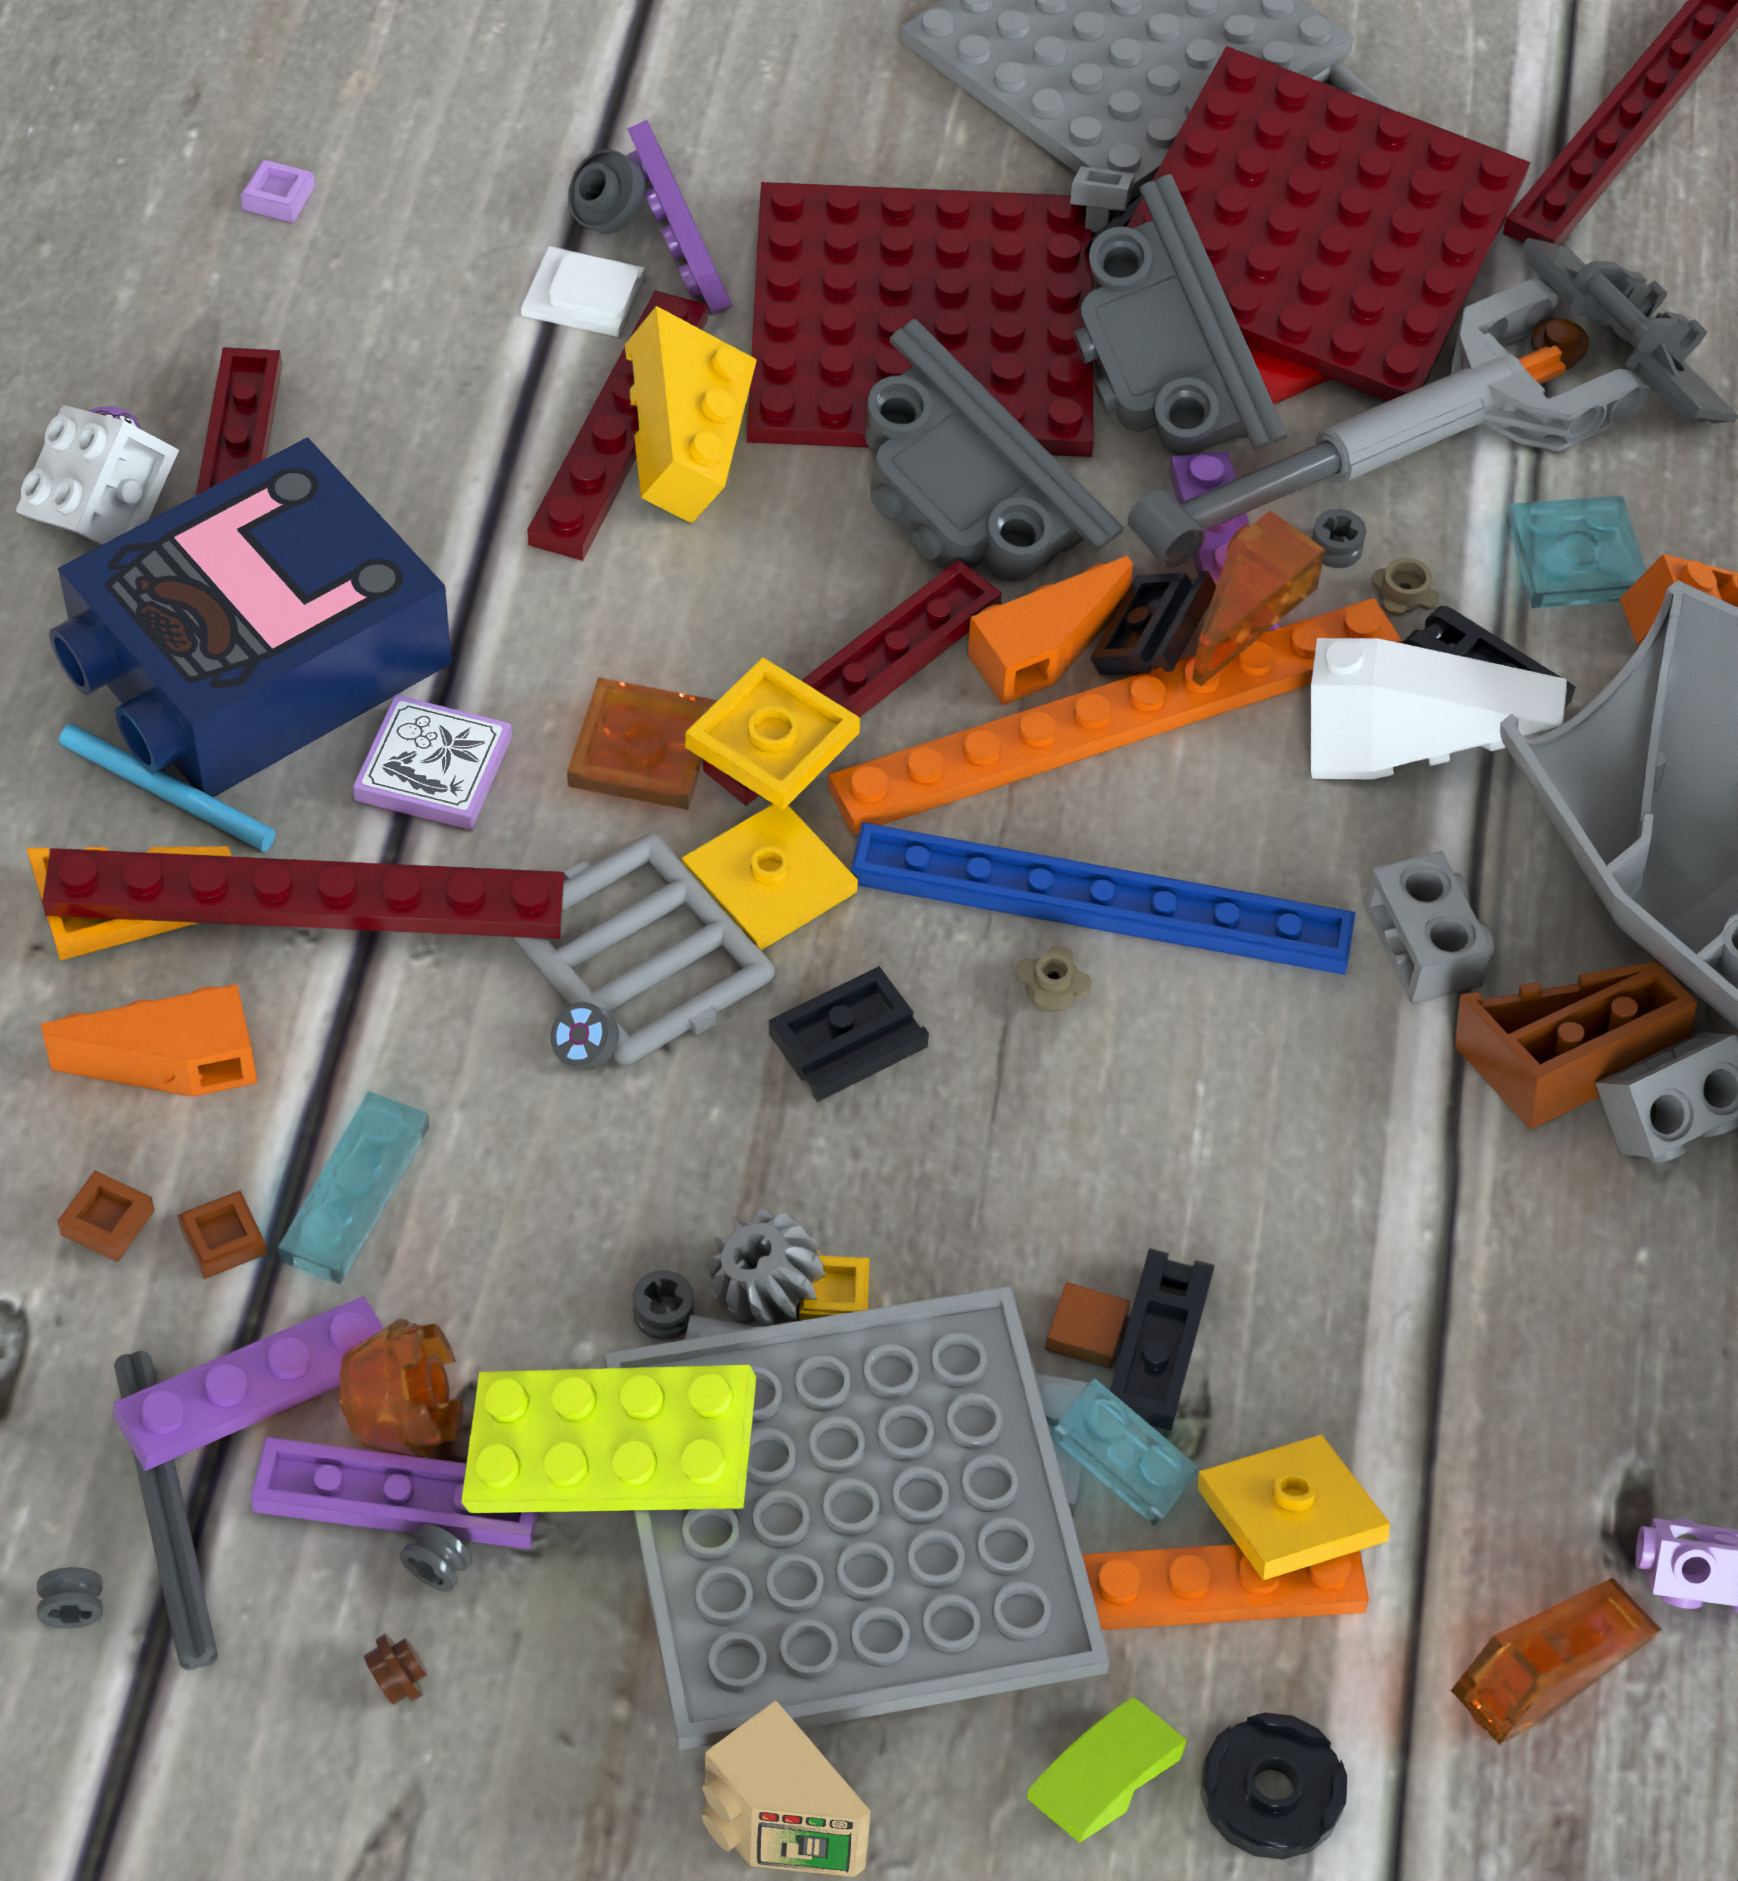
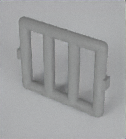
(682, 887)

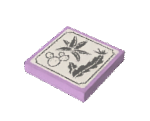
(432, 762)

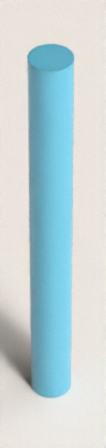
(168, 787)

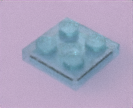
(1575, 550)

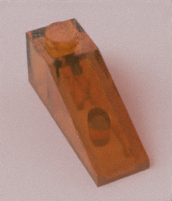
(1262, 580)
(1552, 1659)

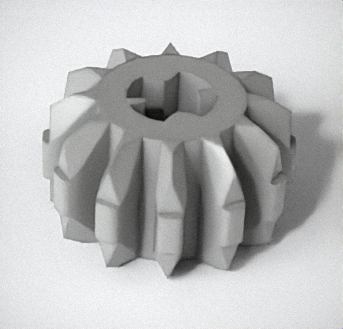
(765, 1268)

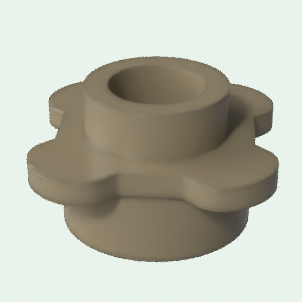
(1405, 586)
(1053, 993)

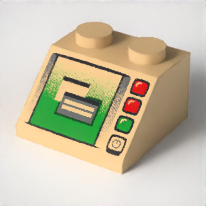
(783, 1800)

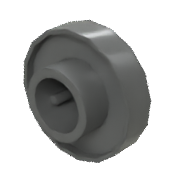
(606, 191)

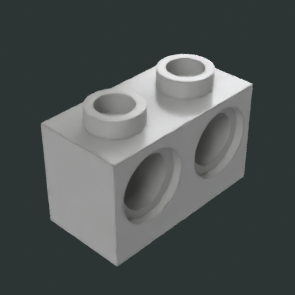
(1418, 915)
(1675, 1084)

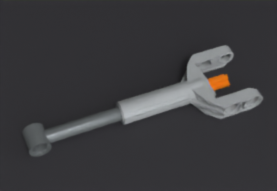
(1482, 388)

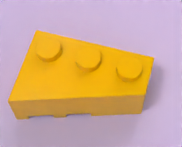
(689, 411)

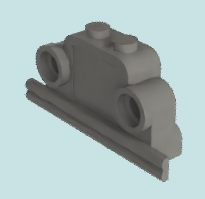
(1169, 335)
(968, 472)

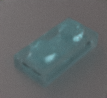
(1124, 1452)

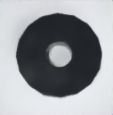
(1264, 1824)

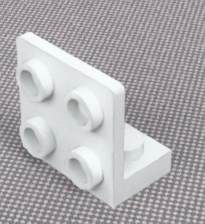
(95, 475)

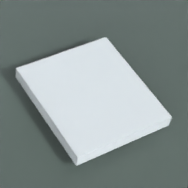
(583, 291)

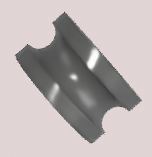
(1343, 524)
(657, 1285)
(436, 1557)
(69, 1597)

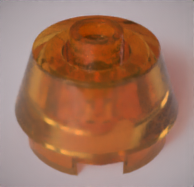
(399, 1390)

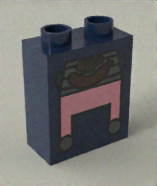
(251, 620)

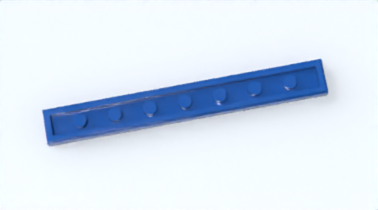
(1103, 898)

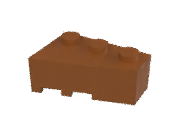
(1555, 1042)

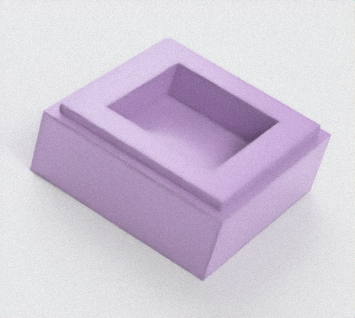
(277, 191)

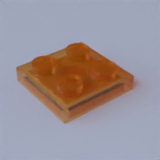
(637, 744)

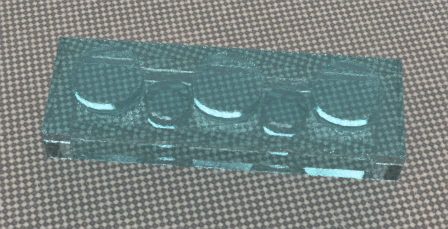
(353, 1187)

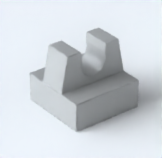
(1101, 193)

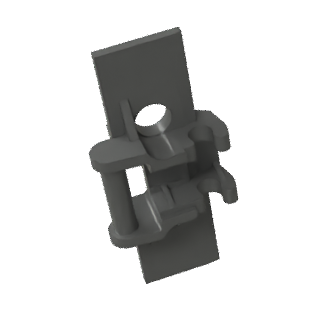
(1626, 304)

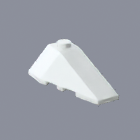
(1405, 703)

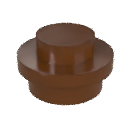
(1565, 335)
(396, 1669)

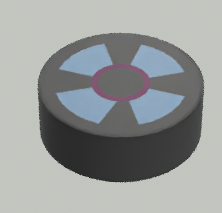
(584, 1035)

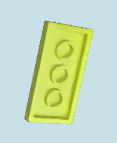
(610, 1439)

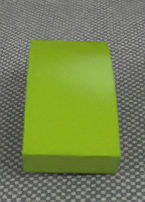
(1104, 1767)

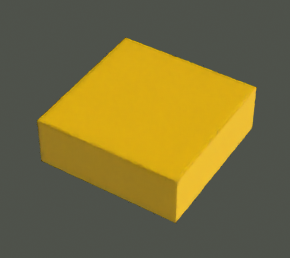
(841, 1290)

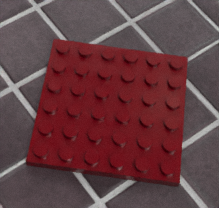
(1336, 220)
(978, 269)

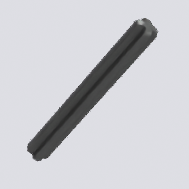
(171, 1536)

